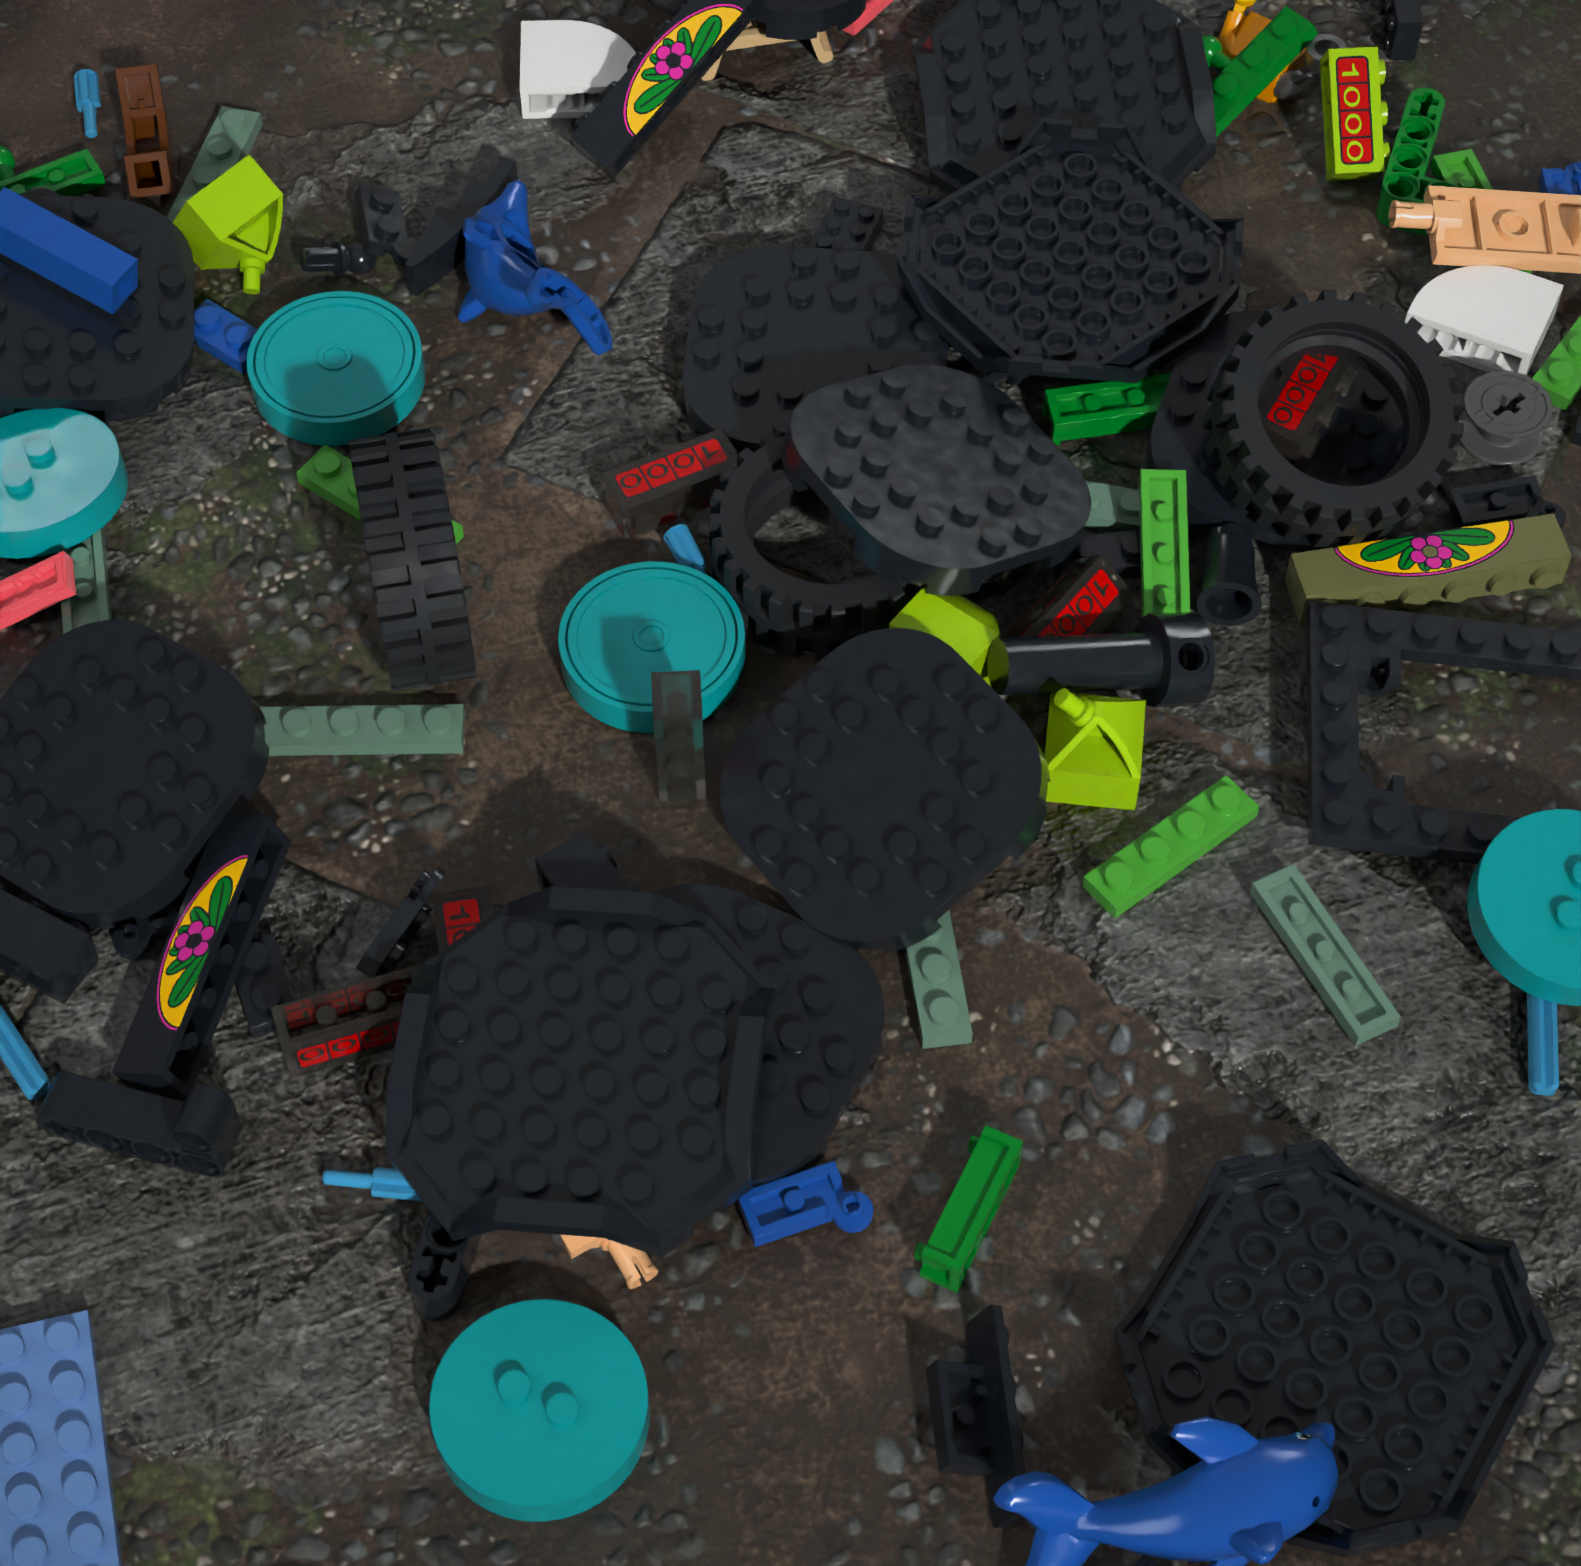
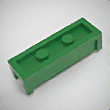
(1103, 408)
(970, 1208)

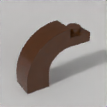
(147, 131)

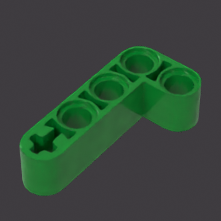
(1412, 154)

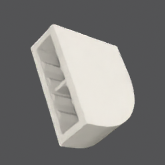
(568, 66)
(1487, 316)

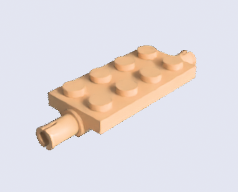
(1497, 227)

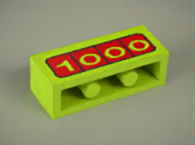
(1353, 114)

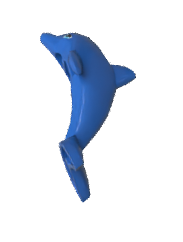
(512, 279)
(1222, 1510)

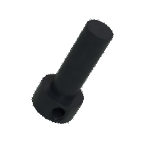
(1164, 659)

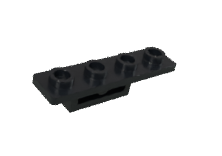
(977, 1411)

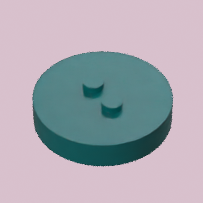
(336, 368)
(56, 480)
(643, 623)
(1529, 905)
(540, 1410)

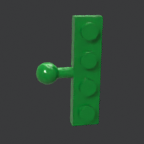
(1256, 64)
(65, 176)

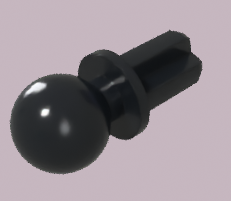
(337, 259)

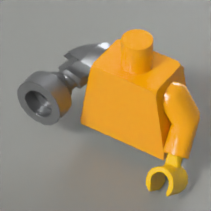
(1299, 76)

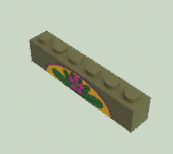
(1432, 566)

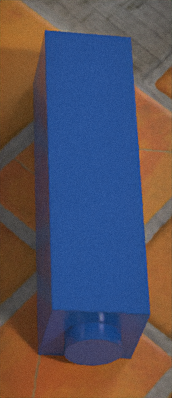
(65, 253)

